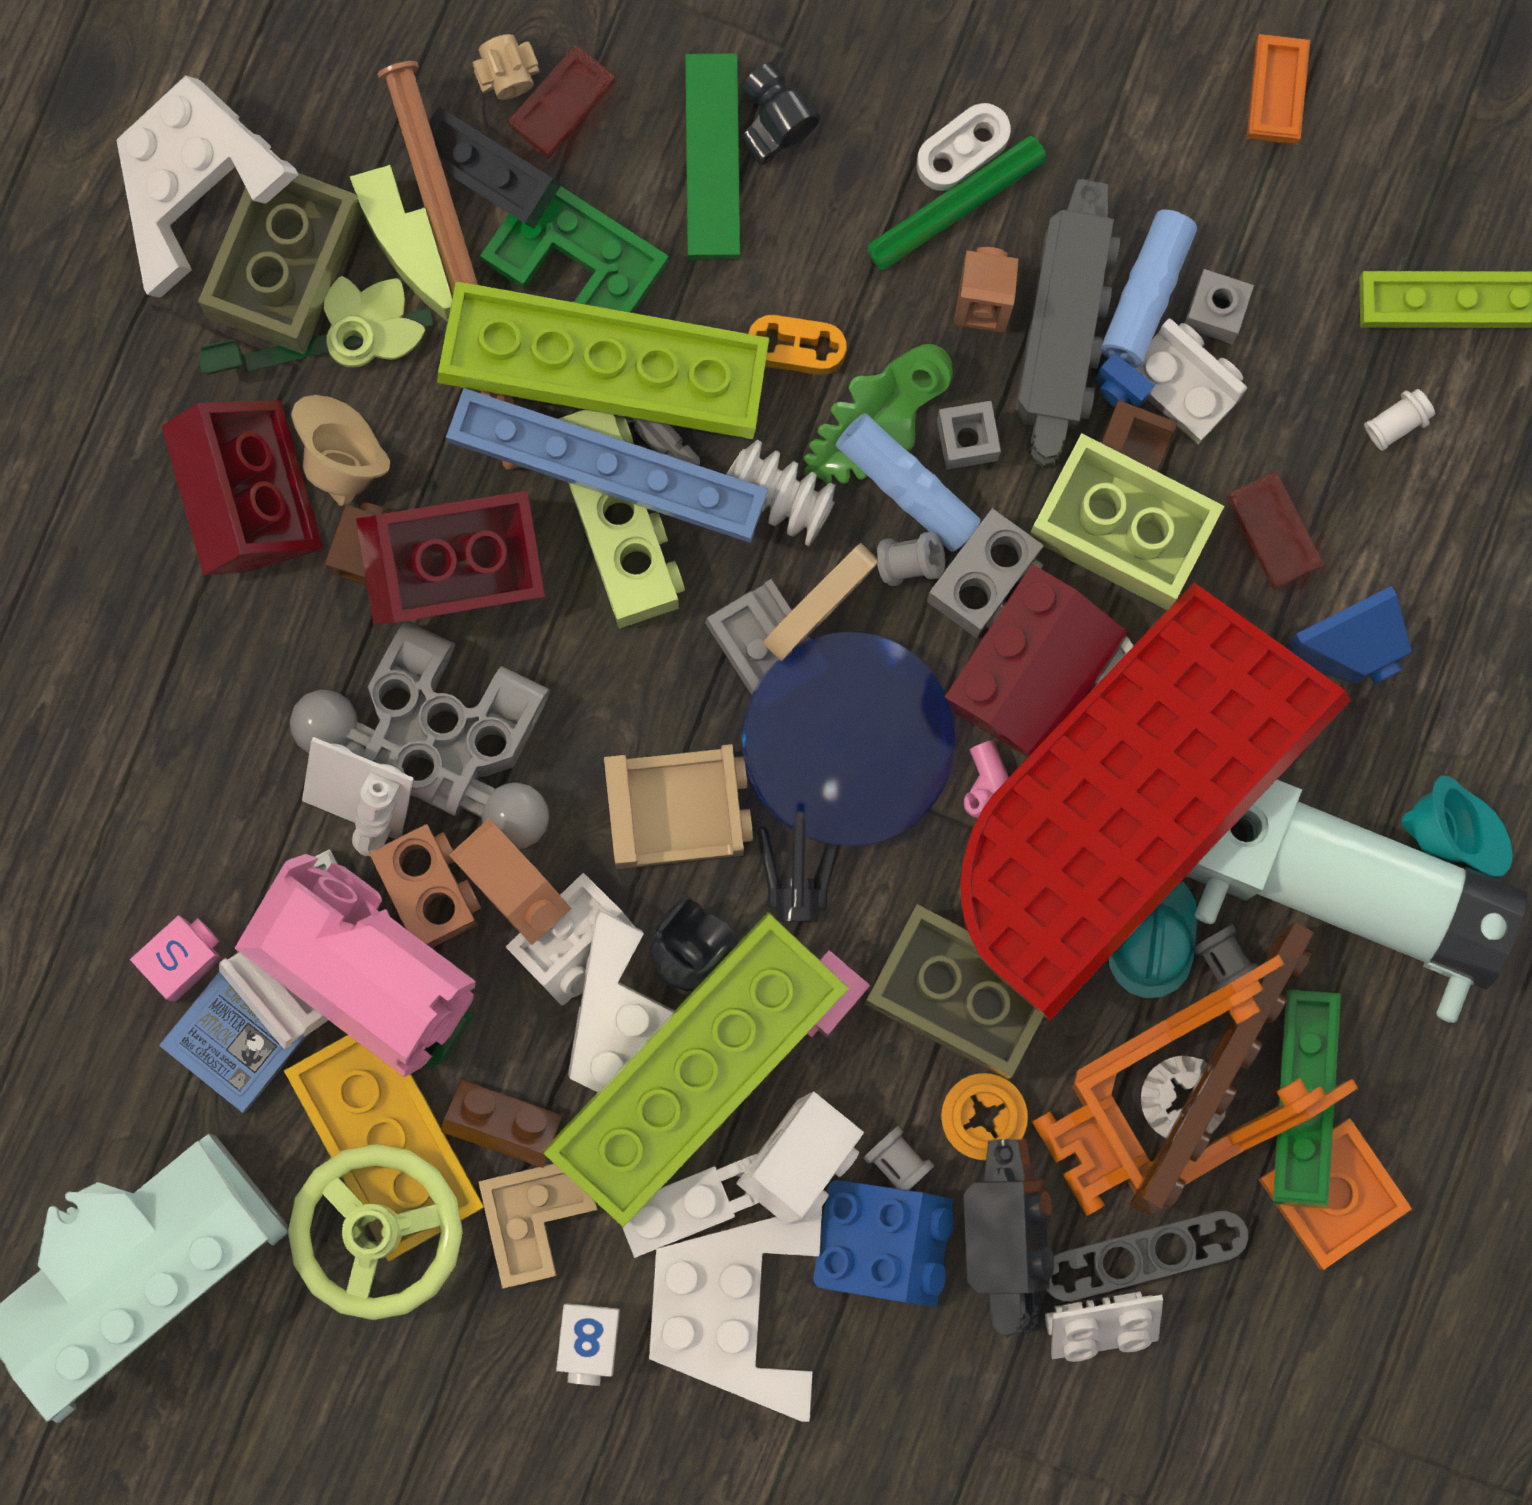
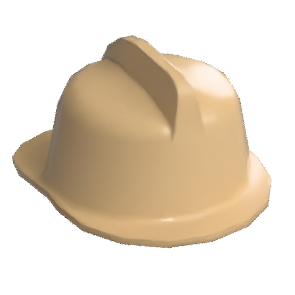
(338, 448)

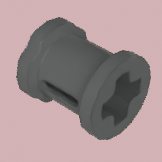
(1224, 956)

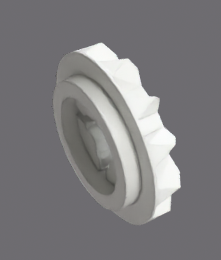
(1159, 1093)

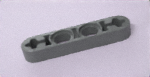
(1145, 1261)

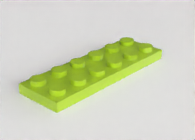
(603, 360)
(695, 1069)

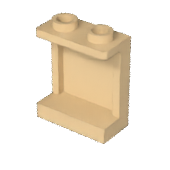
(677, 807)

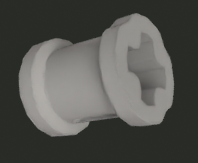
(911, 558)
(898, 1160)

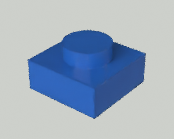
(1123, 383)

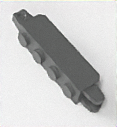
(1064, 320)

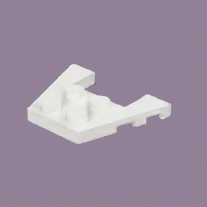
(176, 158)
(611, 1016)
(710, 1310)

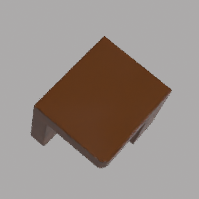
(1138, 434)

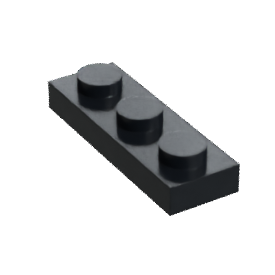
(491, 169)

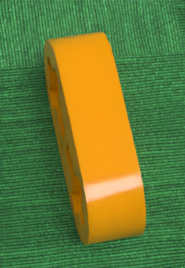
(801, 332)

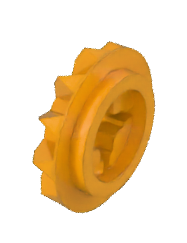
(990, 1091)

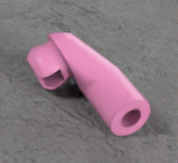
(991, 777)

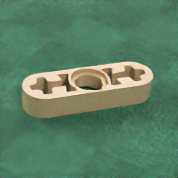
(821, 602)

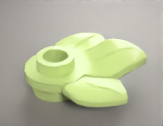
(372, 316)

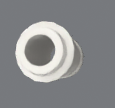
(1400, 419)

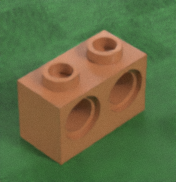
(414, 894)

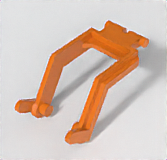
(1104, 1139)

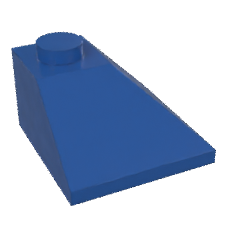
(1357, 641)

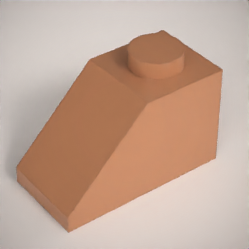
(986, 289)
(510, 881)

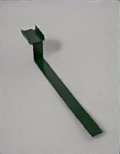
(228, 356)

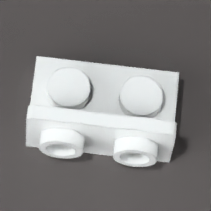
(1189, 381)
(562, 952)

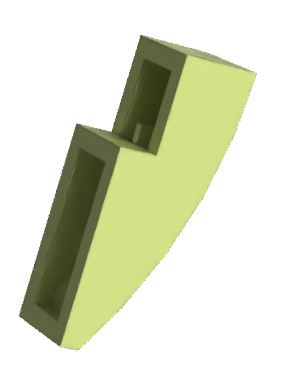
(403, 238)

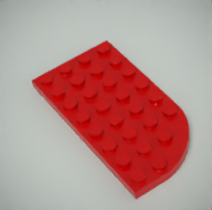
(1134, 793)

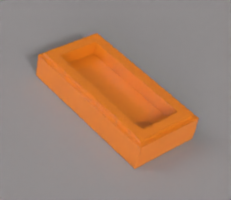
(1278, 89)

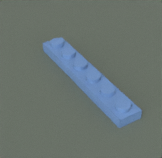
(607, 465)

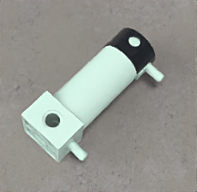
(1369, 886)

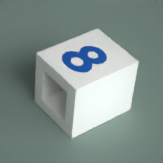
(587, 1343)

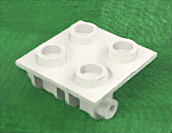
(359, 791)
(1125, 1324)

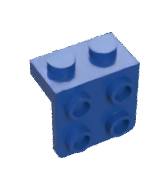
(884, 1242)

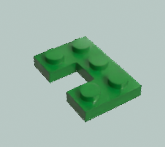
(620, 261)

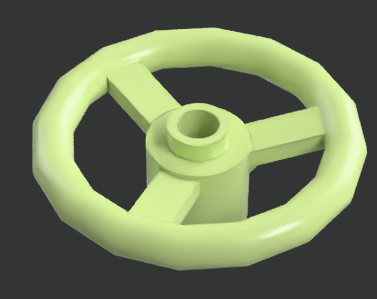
(326, 1181)

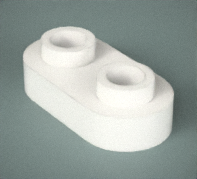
(961, 148)

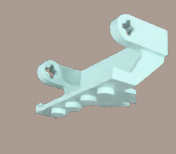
(127, 1270)

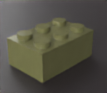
(281, 261)
(952, 996)

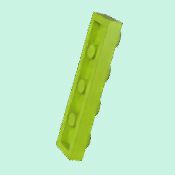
(1445, 299)

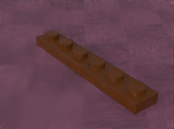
(1214, 1088)

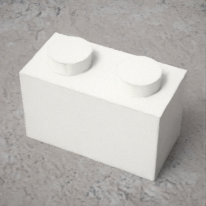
(801, 1159)

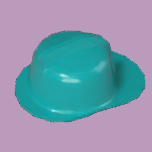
(1460, 829)
(1160, 950)

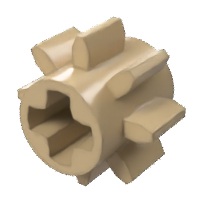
(505, 67)

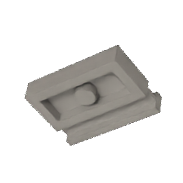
(744, 627)

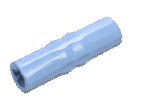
(1149, 287)
(908, 482)

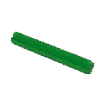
(956, 202)

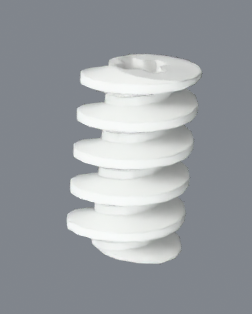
(785, 493)

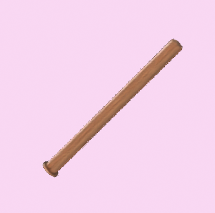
(431, 181)

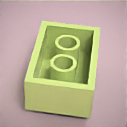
(1126, 522)

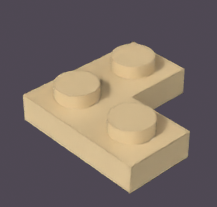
(517, 1215)

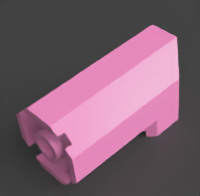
(356, 964)

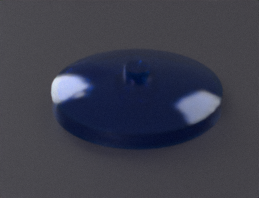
(849, 738)

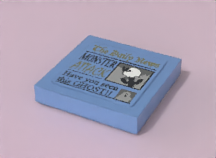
(227, 1045)

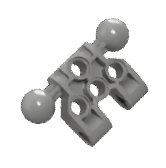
(416, 665)

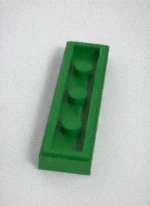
(712, 157)
(1308, 1054)

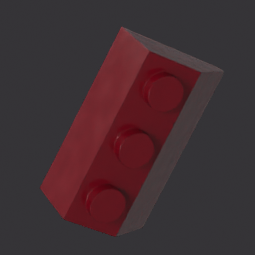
(241, 485)
(1035, 662)

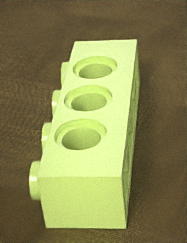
(630, 595)

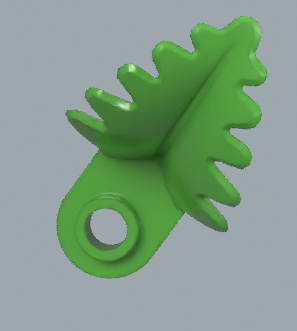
(887, 399)

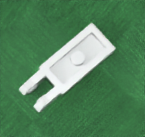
(686, 1208)

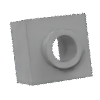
(1214, 321)
(969, 418)

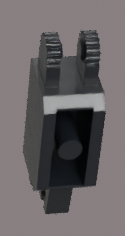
(1008, 1237)

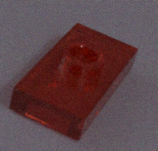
(562, 101)
(1274, 530)

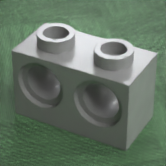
(976, 568)

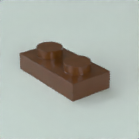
(501, 1123)

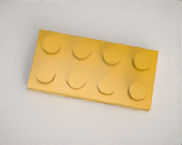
(366, 1102)

